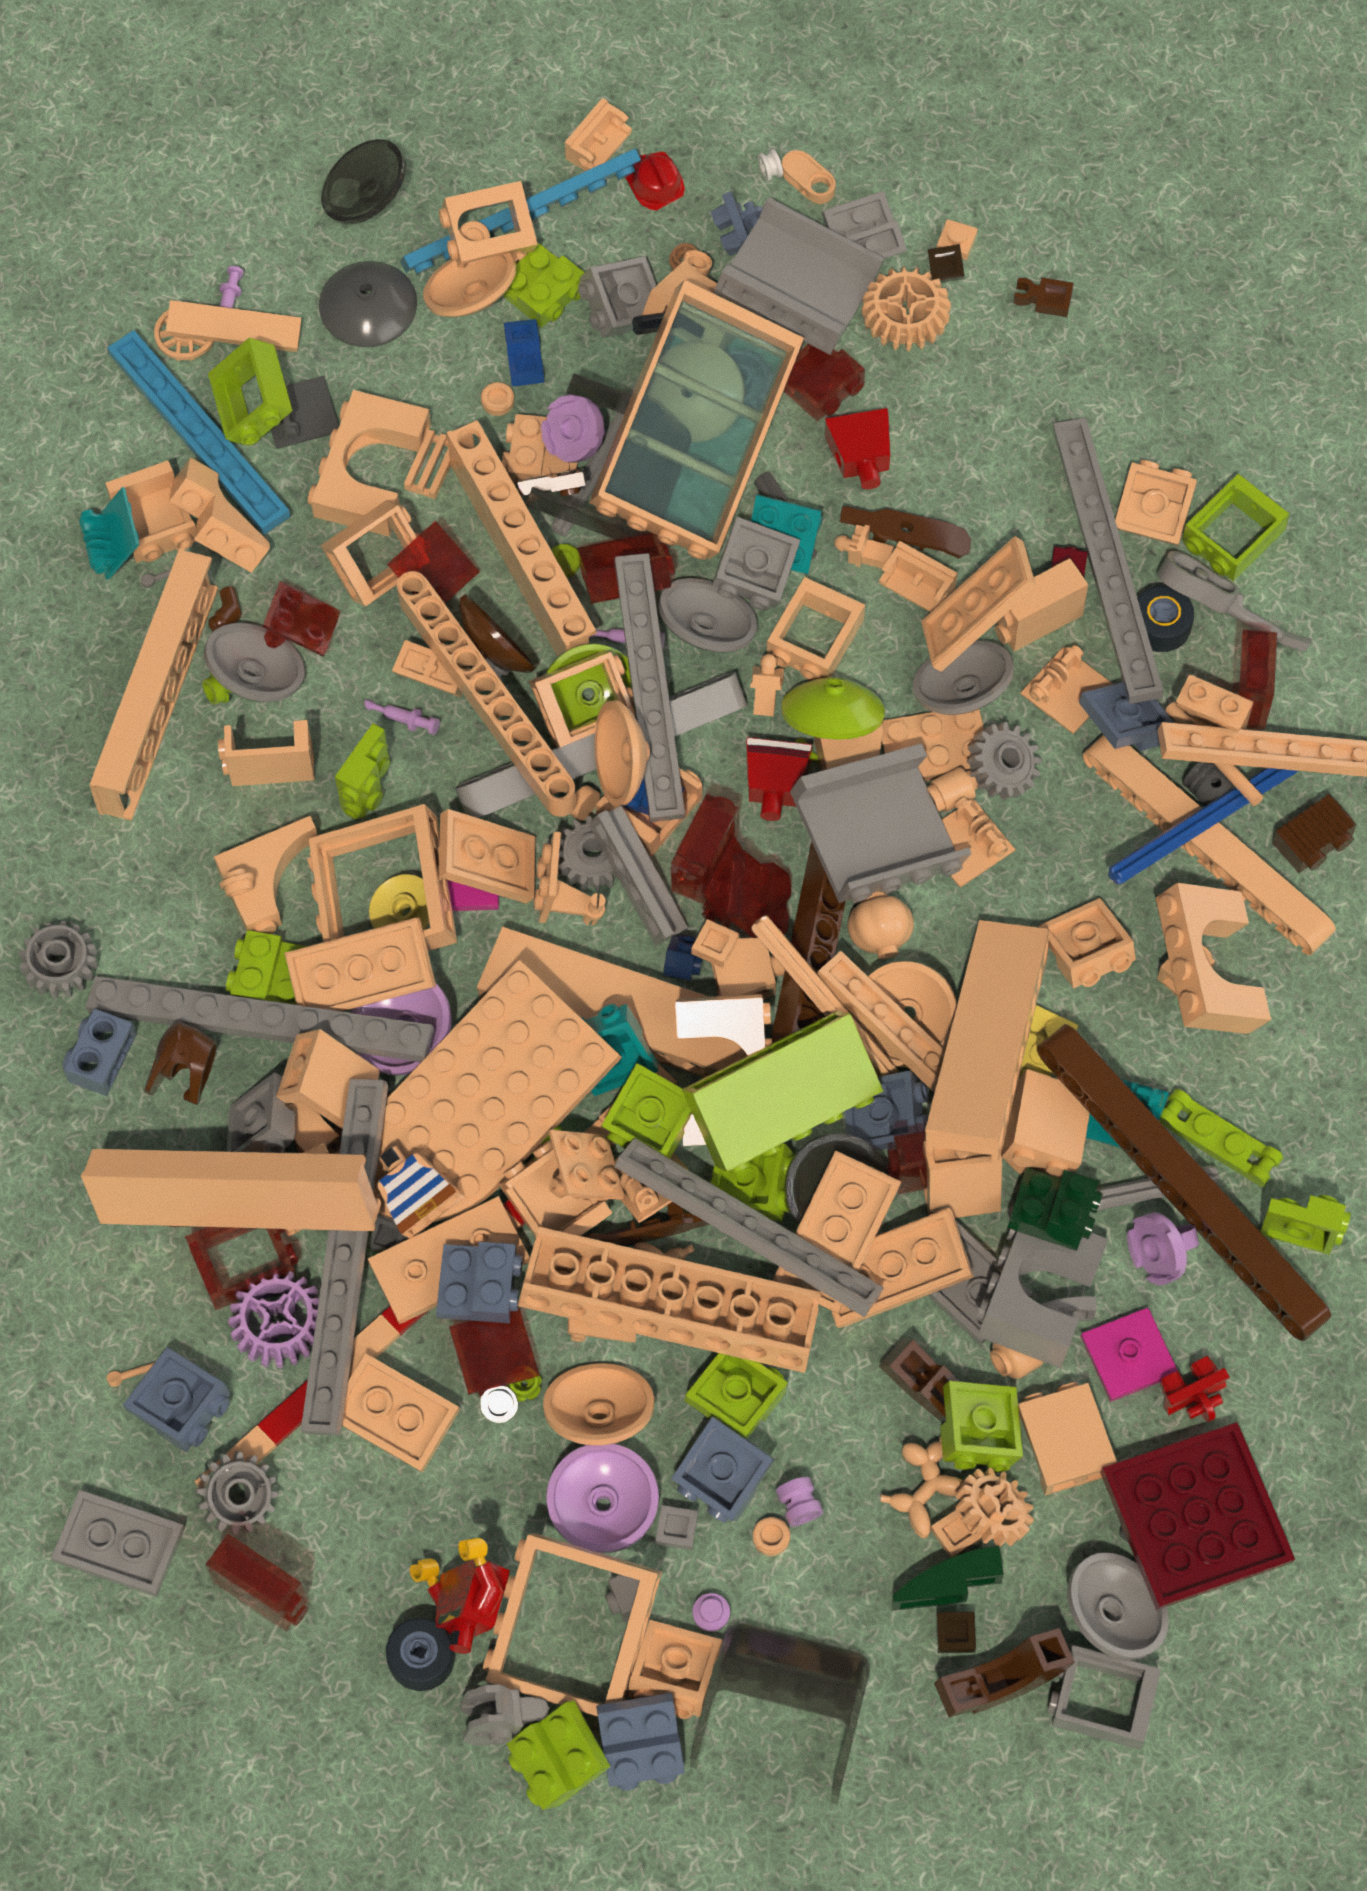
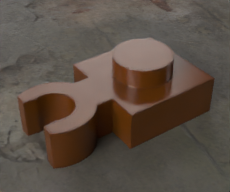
(1050, 296)

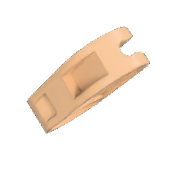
(803, 172)

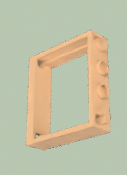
(372, 832)
(515, 1592)

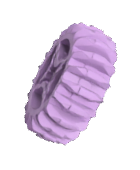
(263, 1344)

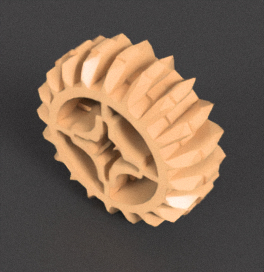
(888, 318)

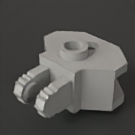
(501, 1714)

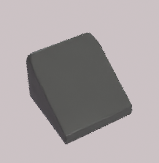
(385, 1234)

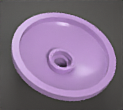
(421, 1007)
(598, 1474)

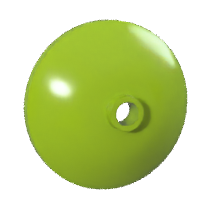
(569, 690)
(833, 709)

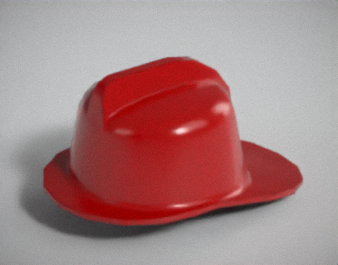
(656, 181)

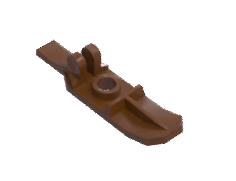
(924, 531)
(654, 1229)

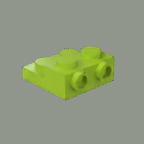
(544, 285)
(360, 775)
(262, 969)
(649, 1111)
(759, 1183)
(1311, 1227)
(737, 1392)
(981, 1426)
(557, 1756)

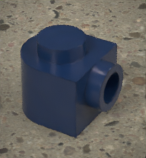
(680, 961)

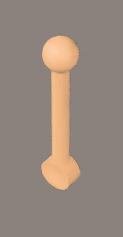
(115, 1378)

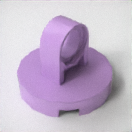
(573, 428)
(1160, 1247)

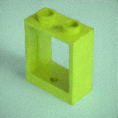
(226, 379)
(1252, 503)

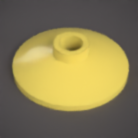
(394, 897)

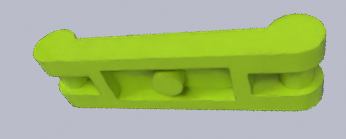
(1219, 1138)

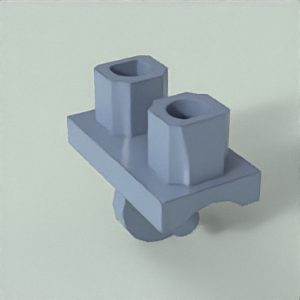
(732, 214)

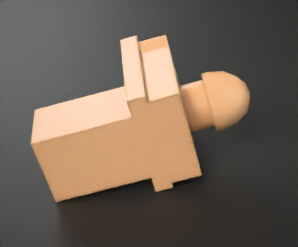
(862, 549)
(766, 683)

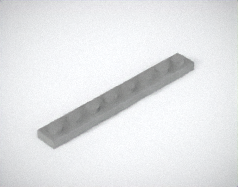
(649, 686)
(749, 1227)

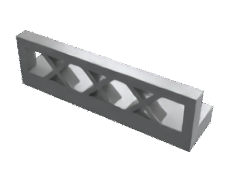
(638, 875)

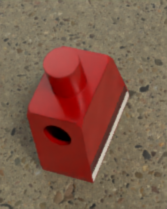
(773, 772)

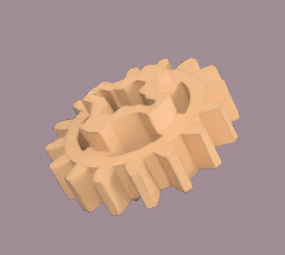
(994, 1507)

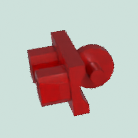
(1208, 1381)

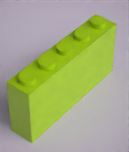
(783, 1091)

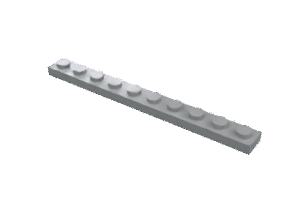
(1108, 561)
(259, 1018)
(343, 1272)

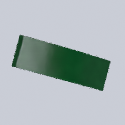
(950, 1579)

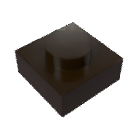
(946, 263)
(956, 1632)

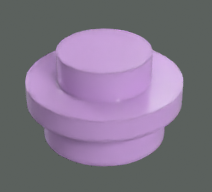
(711, 1612)

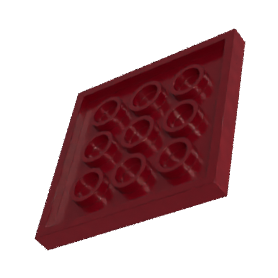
(1197, 1515)

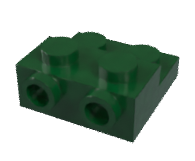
(1055, 1207)

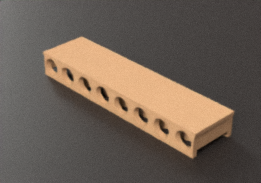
(518, 539)
(154, 685)
(591, 984)
(988, 1039)
(231, 1189)
(670, 1299)

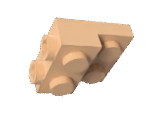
(528, 452)
(1155, 502)
(1089, 944)
(677, 1664)

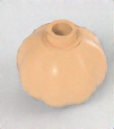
(880, 925)

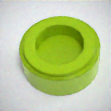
(567, 558)

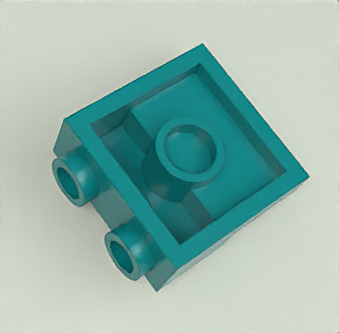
(625, 1036)

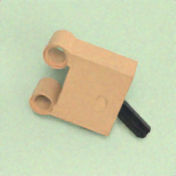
(694, 269)

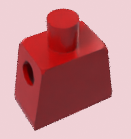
(860, 445)

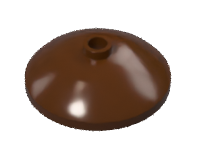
(492, 639)

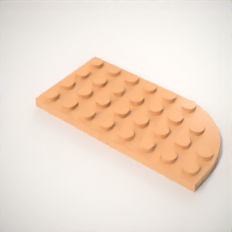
(495, 1087)

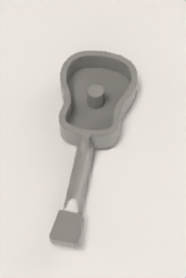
(1201, 583)

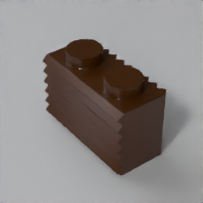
(1315, 834)

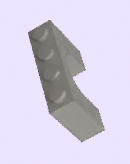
(1019, 1321)

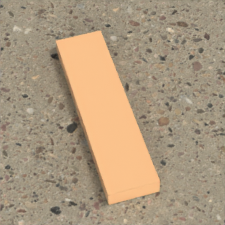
(232, 325)

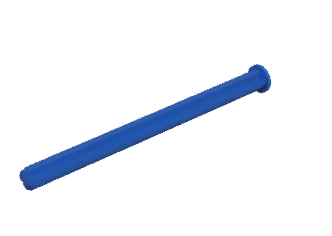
(1193, 826)

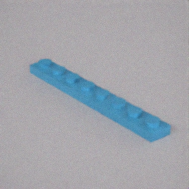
(538, 206)
(198, 432)

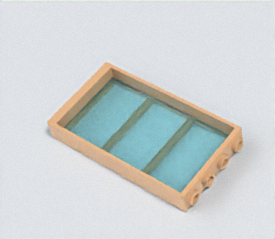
(696, 421)

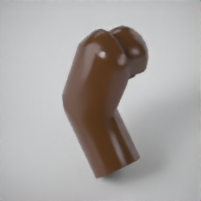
(230, 610)

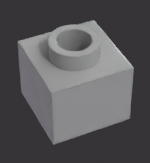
(622, 1595)

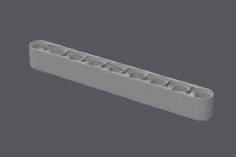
(688, 711)

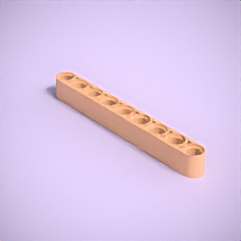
(489, 706)
(1216, 847)

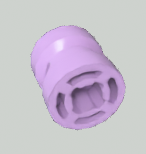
(799, 1502)

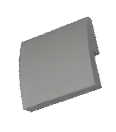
(867, 224)

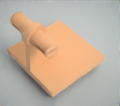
(559, 897)

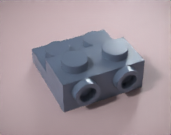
(1124, 722)
(892, 1112)
(479, 1282)
(178, 1400)
(722, 1471)
(640, 1741)

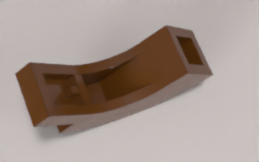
(1007, 1677)

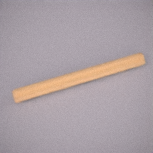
(815, 987)

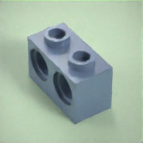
(107, 1054)

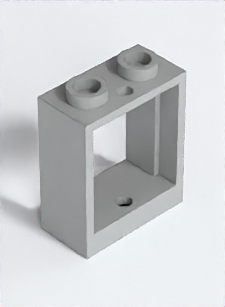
(1122, 1668)

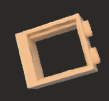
(344, 565)
(828, 603)
(550, 709)

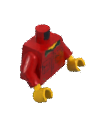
(466, 1595)

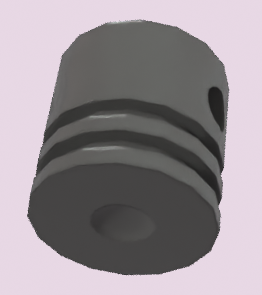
(1207, 782)

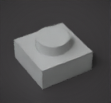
(676, 1527)

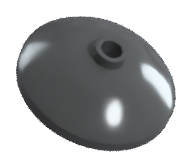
(370, 317)

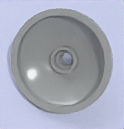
(706, 618)
(250, 668)
(967, 683)
(1115, 1607)

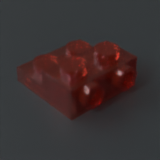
(823, 380)
(757, 892)

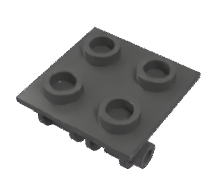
(311, 414)

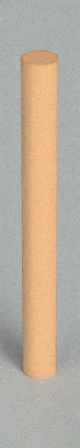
(1229, 771)

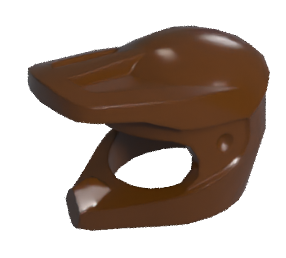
(179, 1049)

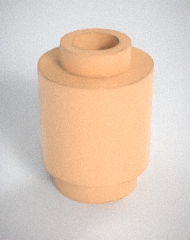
(952, 787)

